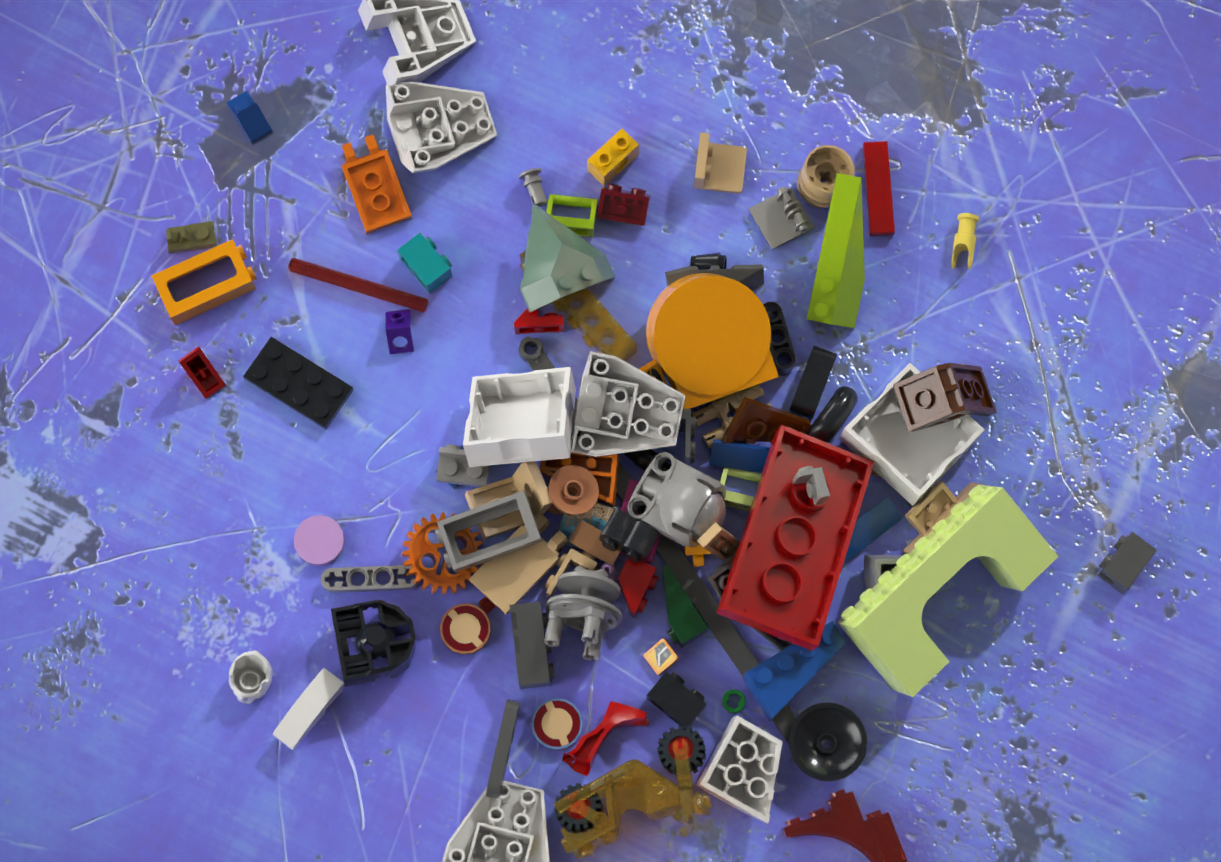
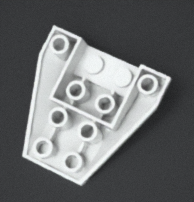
(436, 123)
(623, 409)
(503, 828)

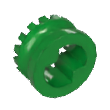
(741, 704)

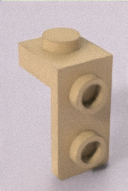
(573, 558)

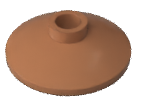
(580, 481)

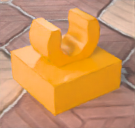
(697, 554)

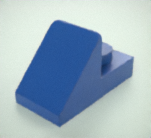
(249, 116)

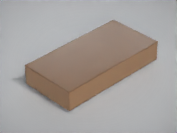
(587, 538)

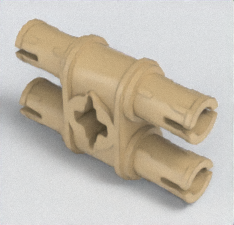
(720, 409)

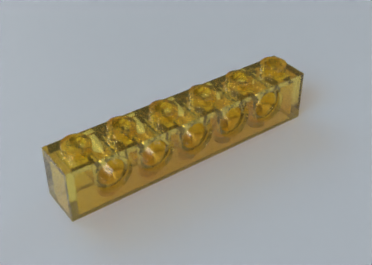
(623, 346)

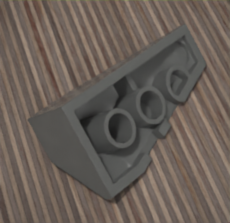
(748, 275)

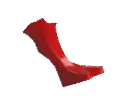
(589, 744)

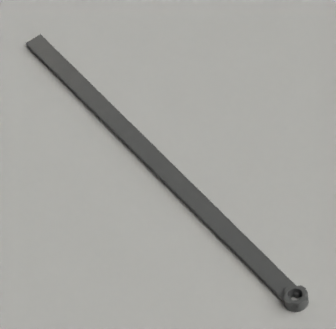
(682, 569)

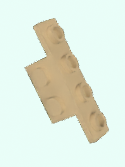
(932, 508)

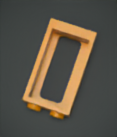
(210, 297)

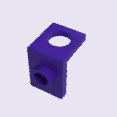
(398, 325)

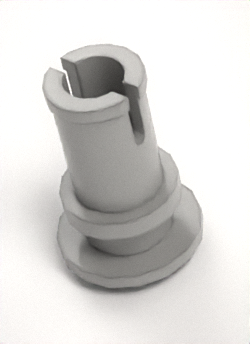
(534, 186)

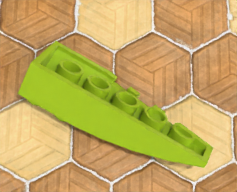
(841, 259)

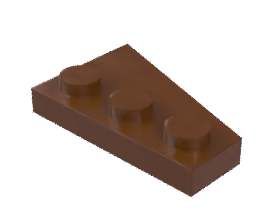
(759, 421)

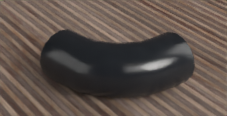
(834, 414)

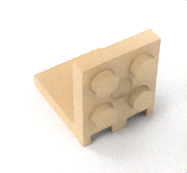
(527, 479)

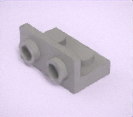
(454, 468)

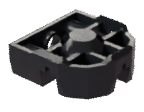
(350, 623)

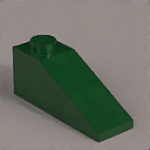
(682, 616)

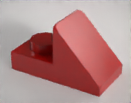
(532, 323)

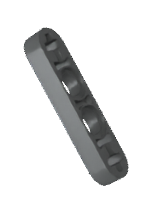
(503, 749)

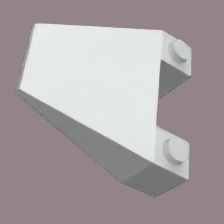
(423, 32)

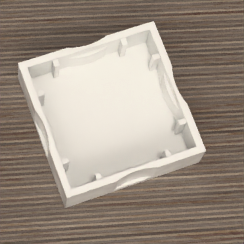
(520, 417)
(903, 458)

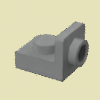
(816, 485)

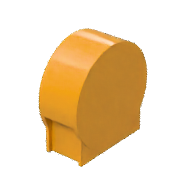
(710, 337)

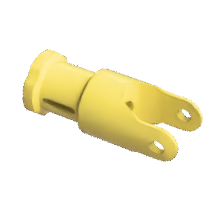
(965, 238)

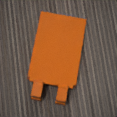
(375, 187)

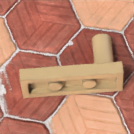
(719, 542)

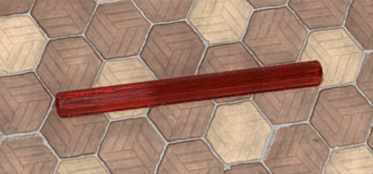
(358, 284)

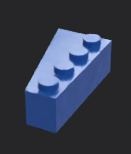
(787, 672)

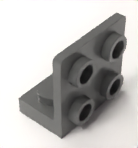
(688, 426)

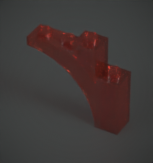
(873, 837)

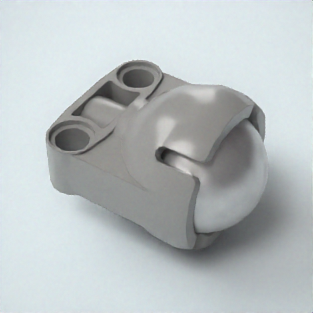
(678, 501)

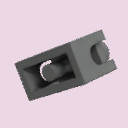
(1126, 562)

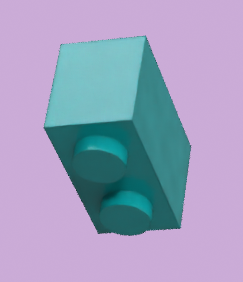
(424, 262)

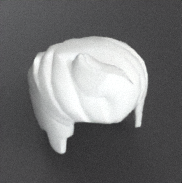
(250, 676)

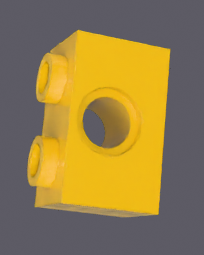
(613, 157)

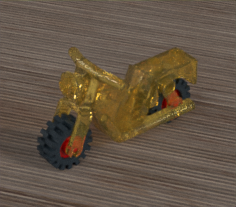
(638, 788)

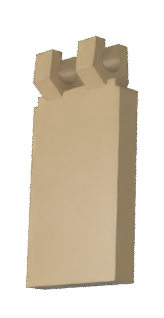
(513, 576)

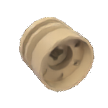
(820, 165)

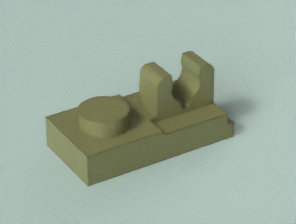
(191, 237)

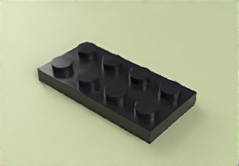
(298, 383)

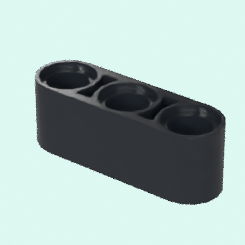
(784, 348)
(813, 382)

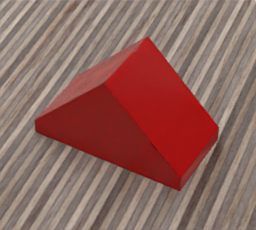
(201, 372)

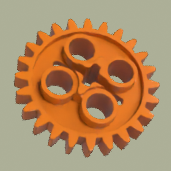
(422, 547)

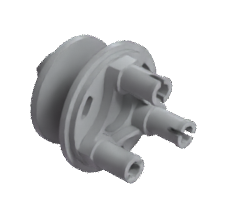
(583, 608)

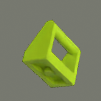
(580, 226)

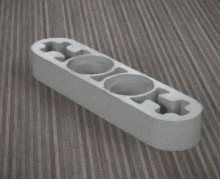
(370, 579)

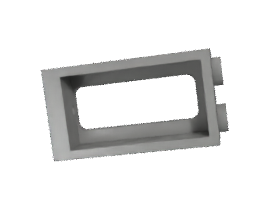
(450, 526)

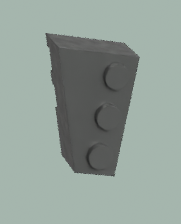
(530, 649)

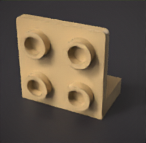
(719, 166)

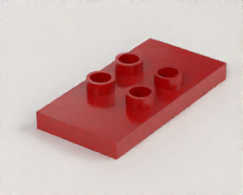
(790, 547)

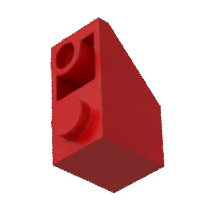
(634, 584)

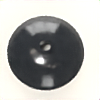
(834, 724)

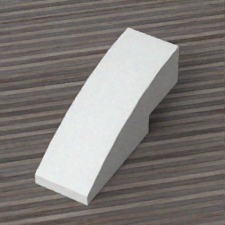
(308, 708)

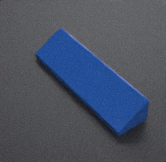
(872, 526)

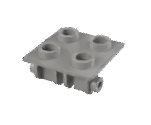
(781, 217)

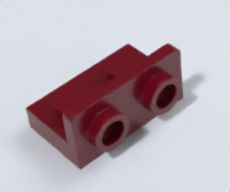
(623, 205)

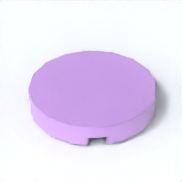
(319, 540)

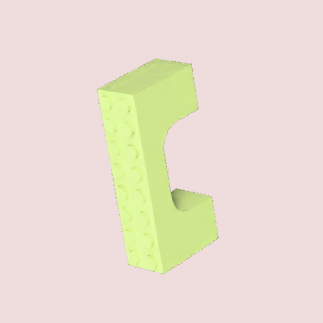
(889, 616)

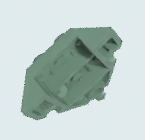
(558, 262)

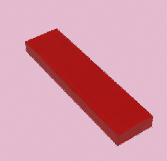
(878, 188)

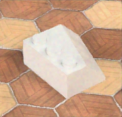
(743, 769)

